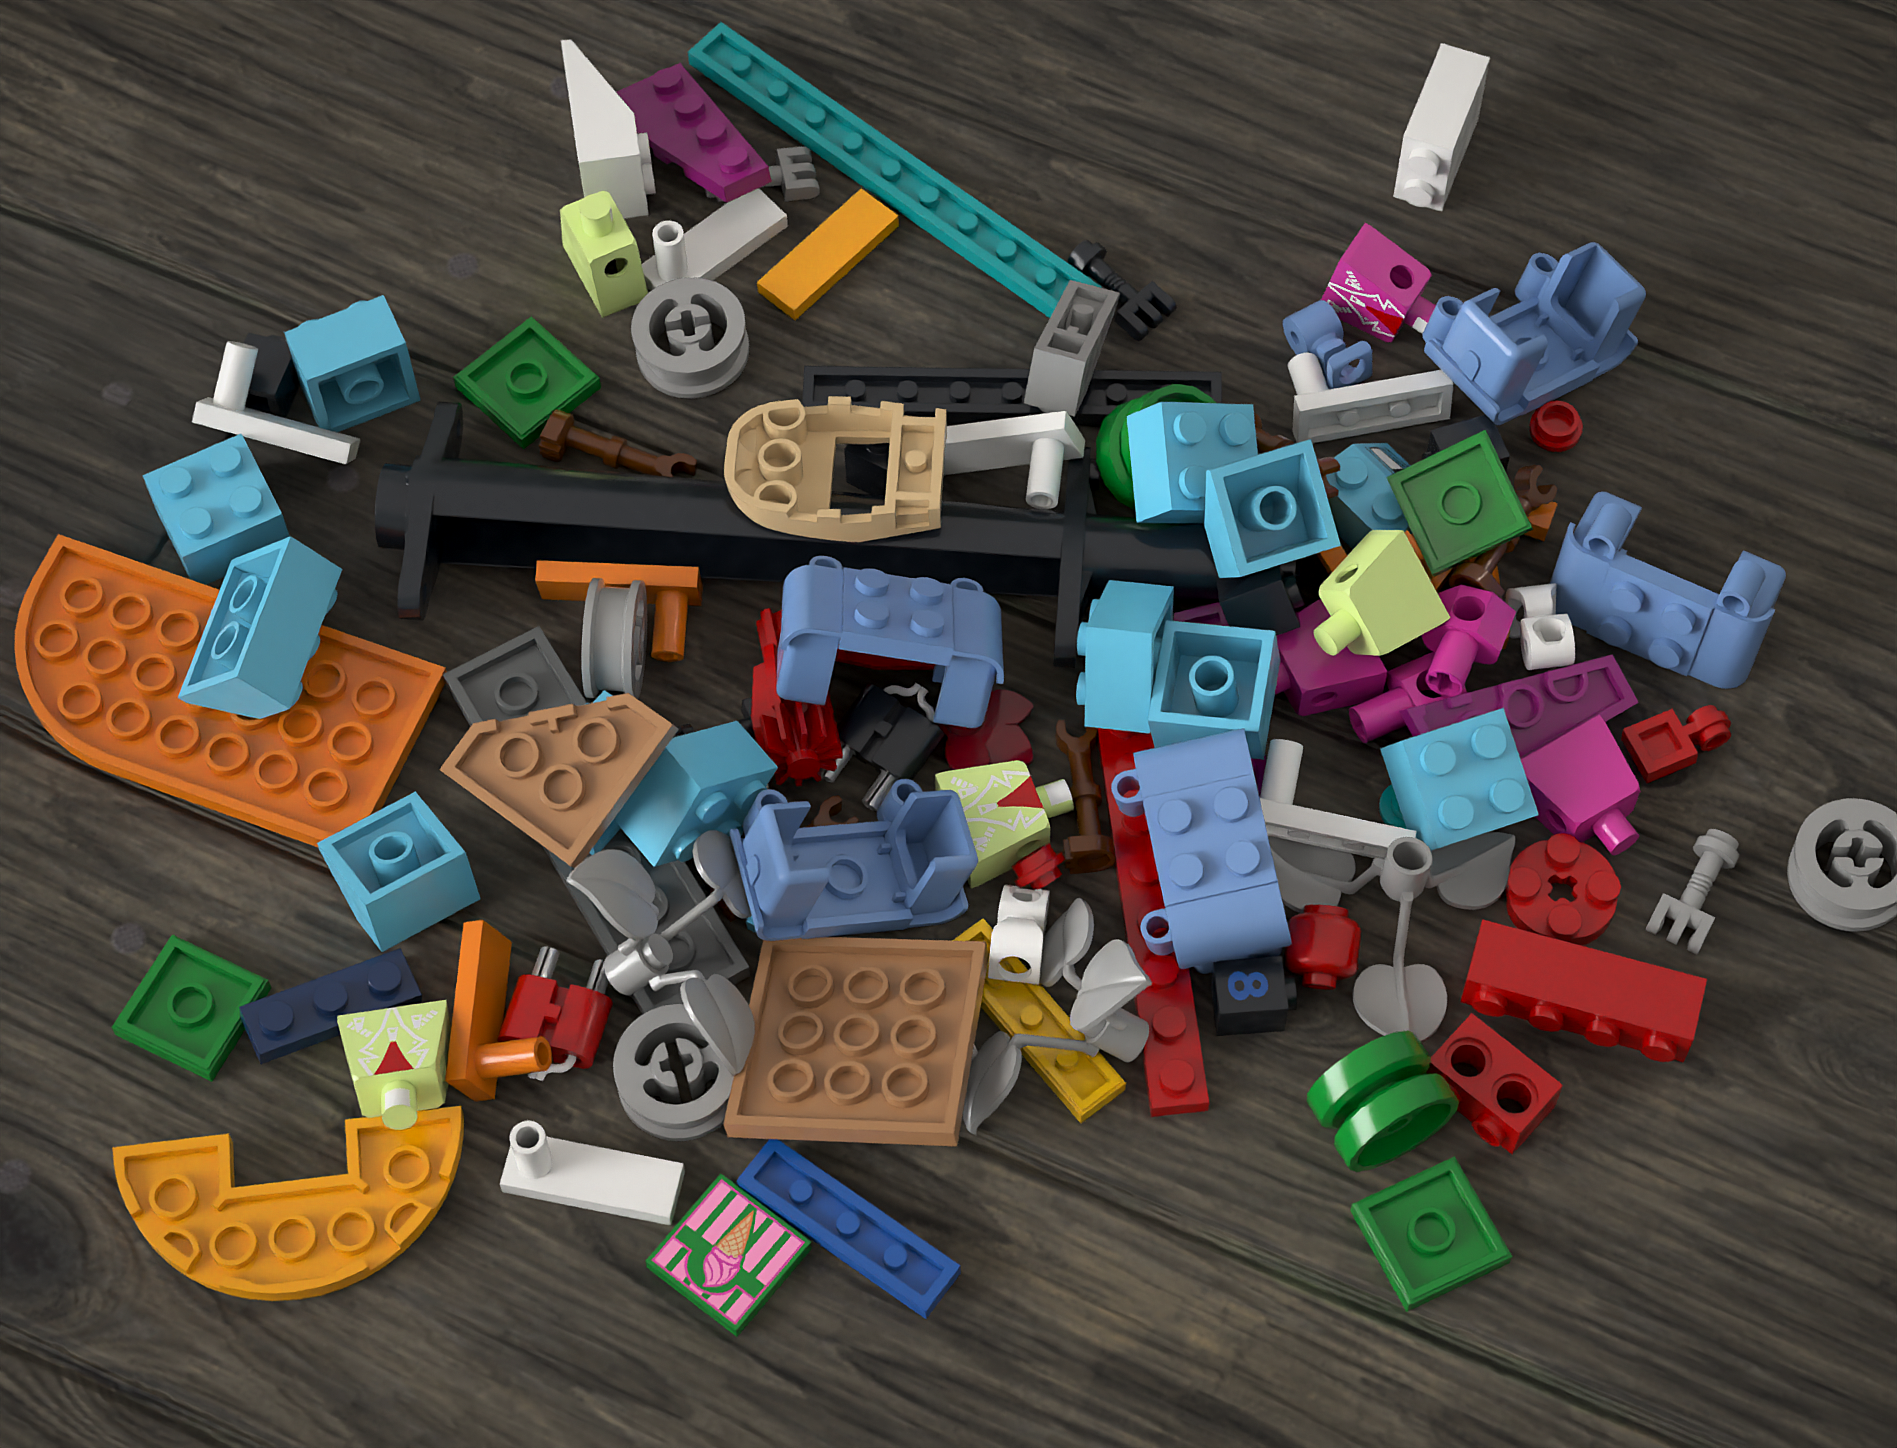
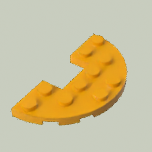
(297, 1233)

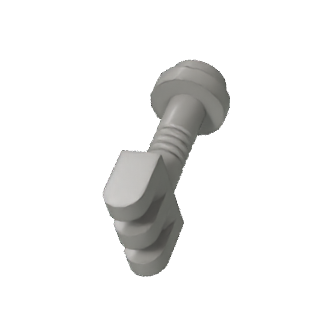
(793, 173)
(1715, 852)

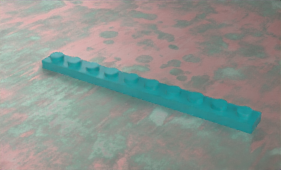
(885, 169)

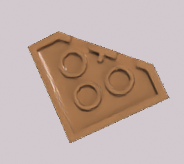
(562, 768)

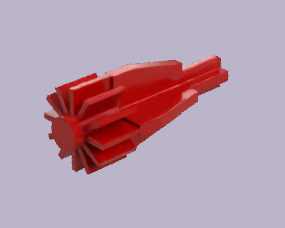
(792, 733)

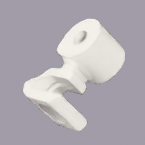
(1543, 635)
(1019, 933)

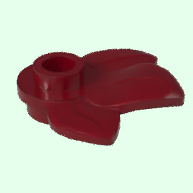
(996, 739)

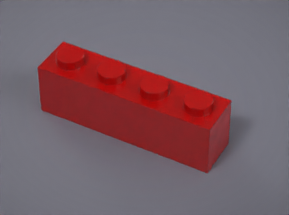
(1583, 992)

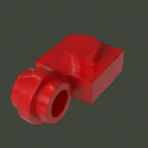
(1665, 746)

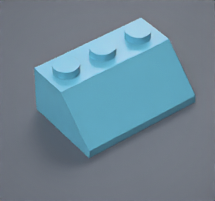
(262, 631)

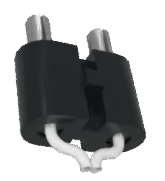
(886, 737)

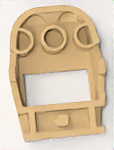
(785, 459)

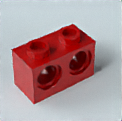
(1502, 1074)

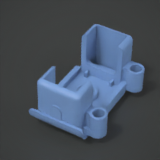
(1550, 343)
(1656, 611)
(893, 618)
(1207, 851)
(857, 874)

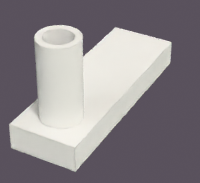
(714, 242)
(1364, 407)
(229, 413)
(1018, 441)
(1311, 825)
(590, 1176)

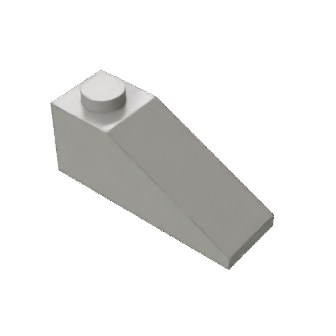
(1070, 348)

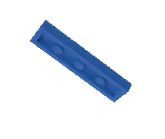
(849, 1227)

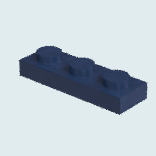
(310, 1010)

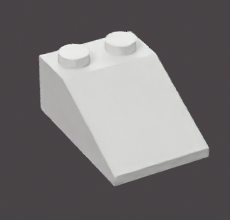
(606, 137)

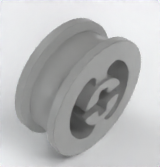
(695, 364)
(614, 638)
(1847, 894)
(640, 1083)

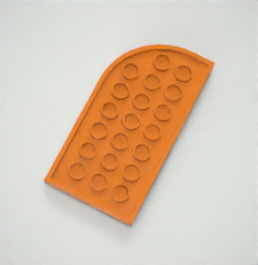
(104, 668)

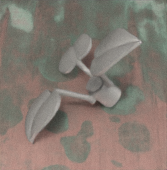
(1466, 877)
(625, 898)
(1106, 986)

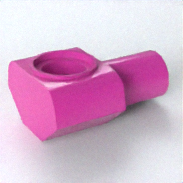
(1471, 635)
(1381, 713)

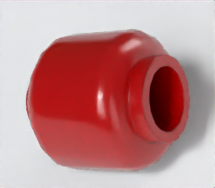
(1323, 946)

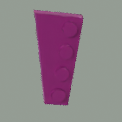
(694, 134)
(1538, 705)

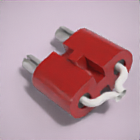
(566, 1017)

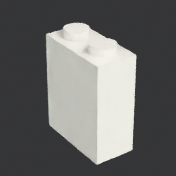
(1441, 127)

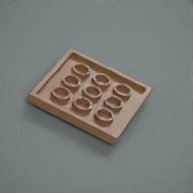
(860, 1041)

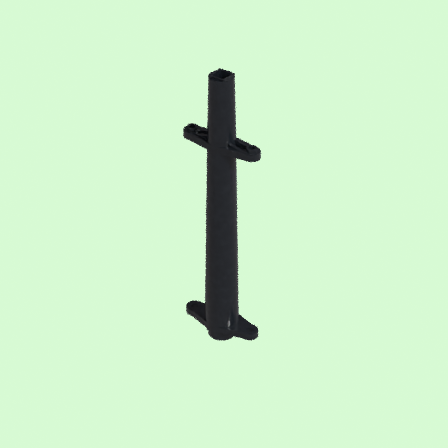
(526, 513)

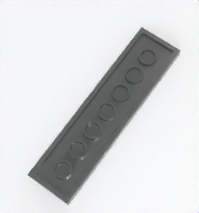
(529, 678)

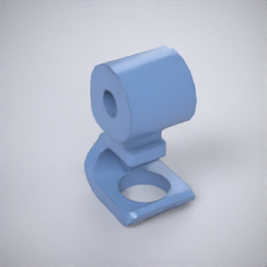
(1321, 333)

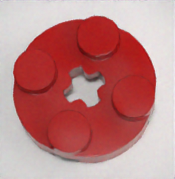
(1567, 862)

